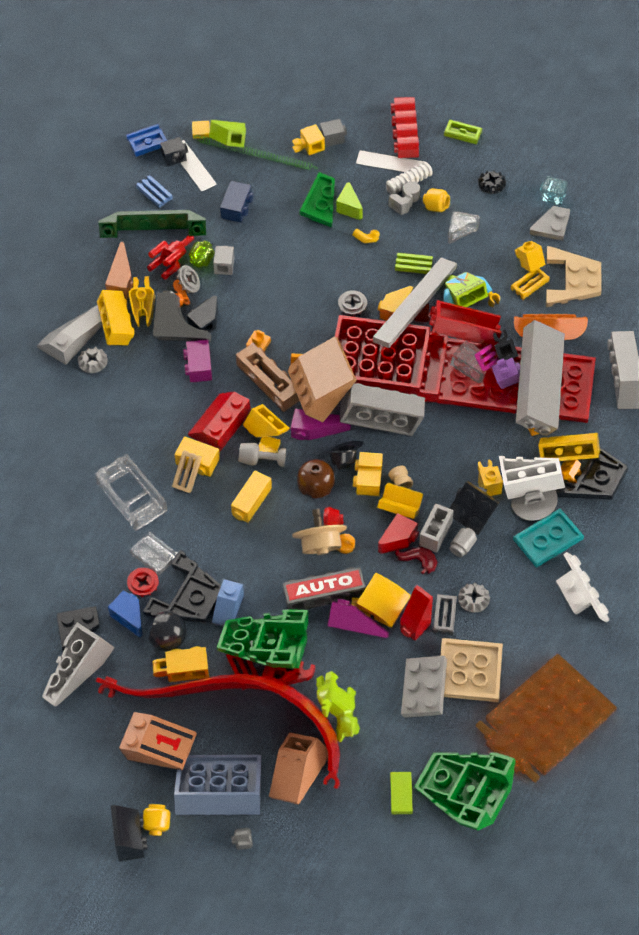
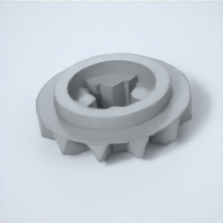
(191, 283)
(345, 302)
(92, 366)
(481, 601)

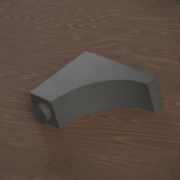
(170, 323)

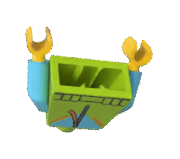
(468, 289)

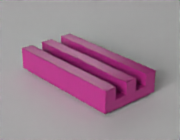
(489, 357)

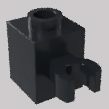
(505, 348)

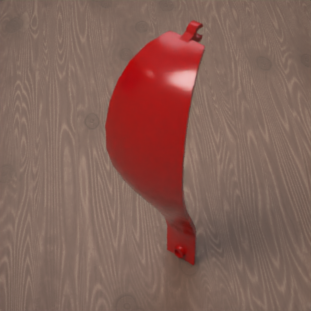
(250, 681)

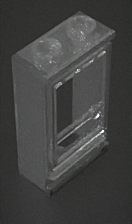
(143, 514)

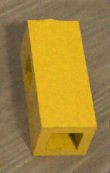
(251, 496)

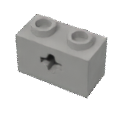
(436, 528)

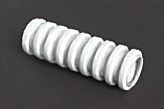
(413, 175)

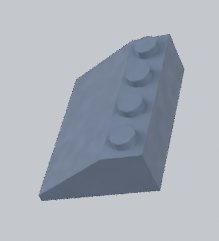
(219, 785)

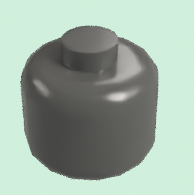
(242, 838)

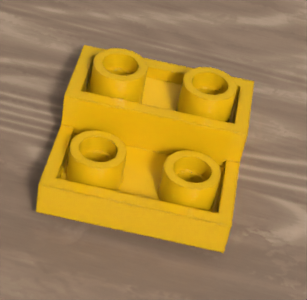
(383, 600)

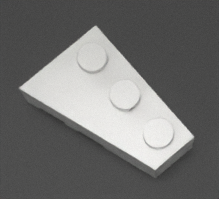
(528, 476)

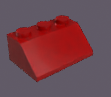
(221, 420)

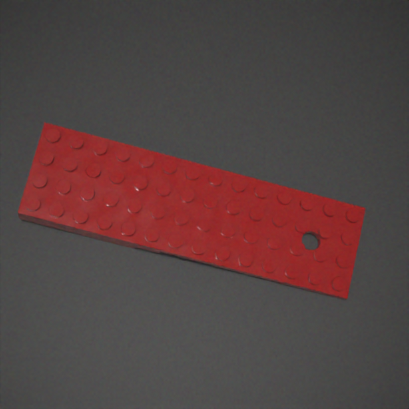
(421, 366)

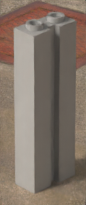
(540, 378)

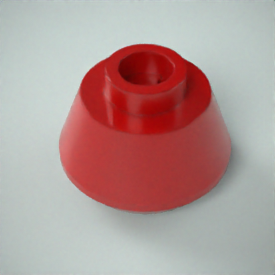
(332, 517)

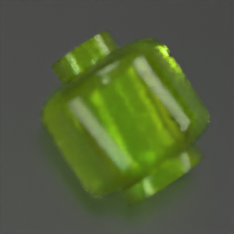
(201, 253)

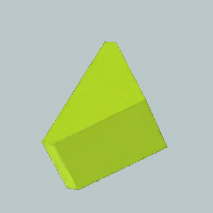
(348, 203)

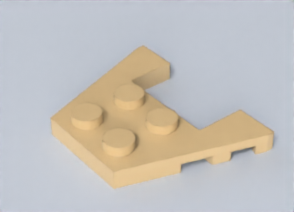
(581, 277)

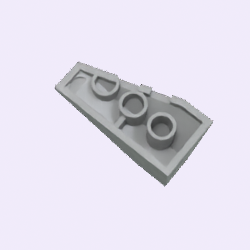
(71, 337)
(80, 659)

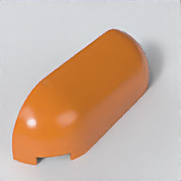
(565, 323)

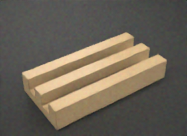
(192, 456)

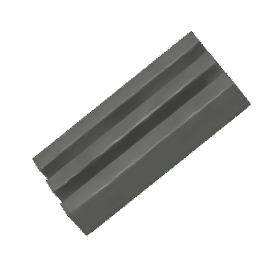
(443, 628)

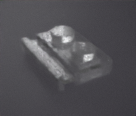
(153, 553)

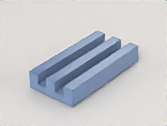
(150, 183)

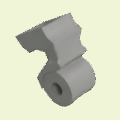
(410, 194)

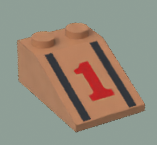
(157, 741)

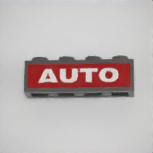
(323, 589)

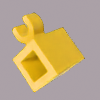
(310, 139)
(530, 256)
(490, 478)

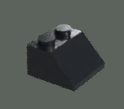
(128, 833)

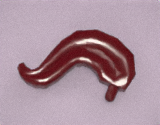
(423, 554)

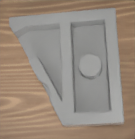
(552, 223)

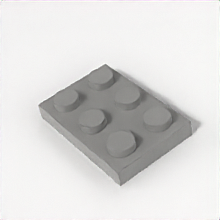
(424, 686)

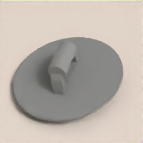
(535, 505)

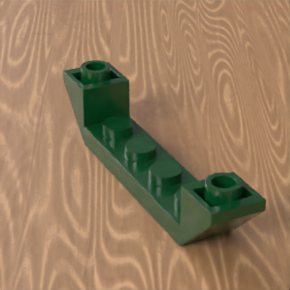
(152, 220)

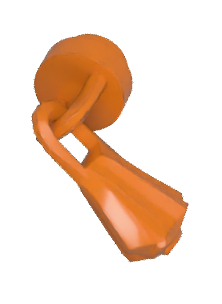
(181, 293)

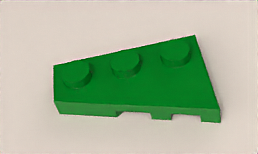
(319, 201)

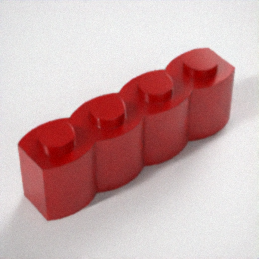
(405, 127)

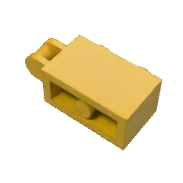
(182, 664)

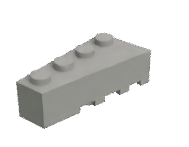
(625, 368)

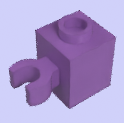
(506, 372)

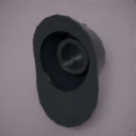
(344, 454)

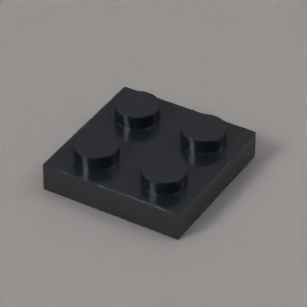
(473, 507)

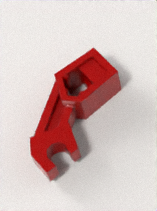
(290, 677)

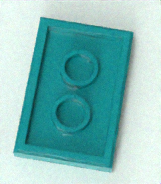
(548, 537)

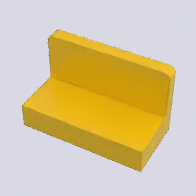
(401, 501)

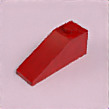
(417, 614)

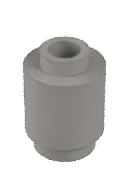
(463, 542)

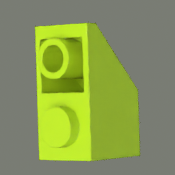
(228, 133)

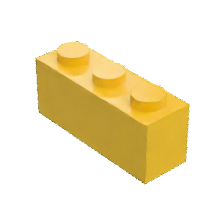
(115, 317)
(570, 447)

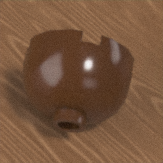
(315, 478)

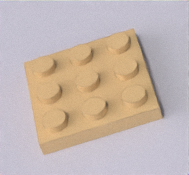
(472, 669)

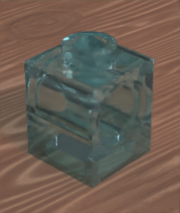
(553, 190)

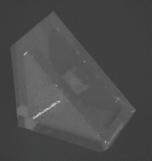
(462, 225)

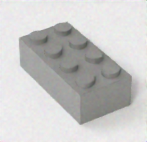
(382, 409)

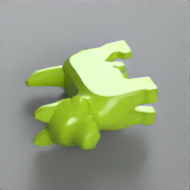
(339, 704)

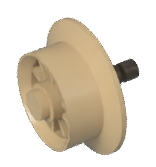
(320, 538)

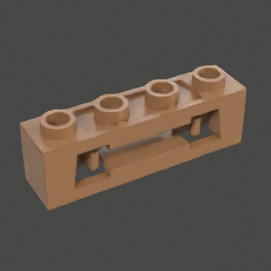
(249, 361)

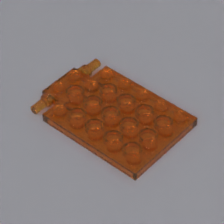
(546, 718)

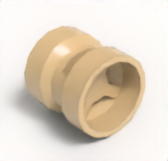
(400, 477)

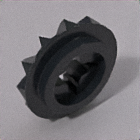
(489, 187)

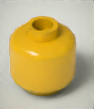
(436, 200)
(156, 819)

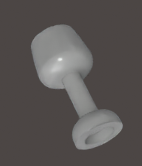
(250, 453)

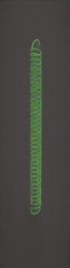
(255, 153)

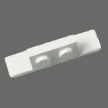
(578, 590)

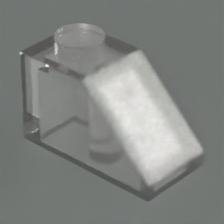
(465, 362)

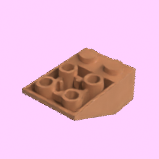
(297, 767)

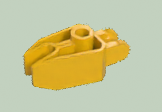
(142, 301)

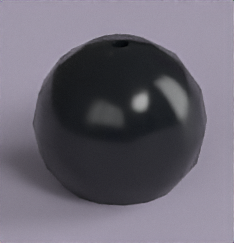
(167, 631)

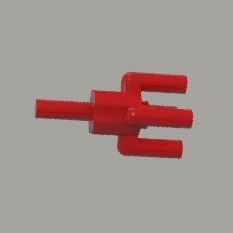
(169, 255)

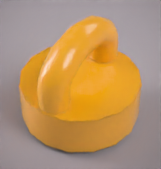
(347, 543)

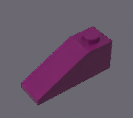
(308, 428)
(353, 619)

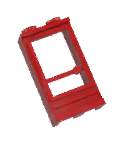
(464, 323)

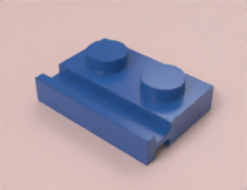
(146, 140)

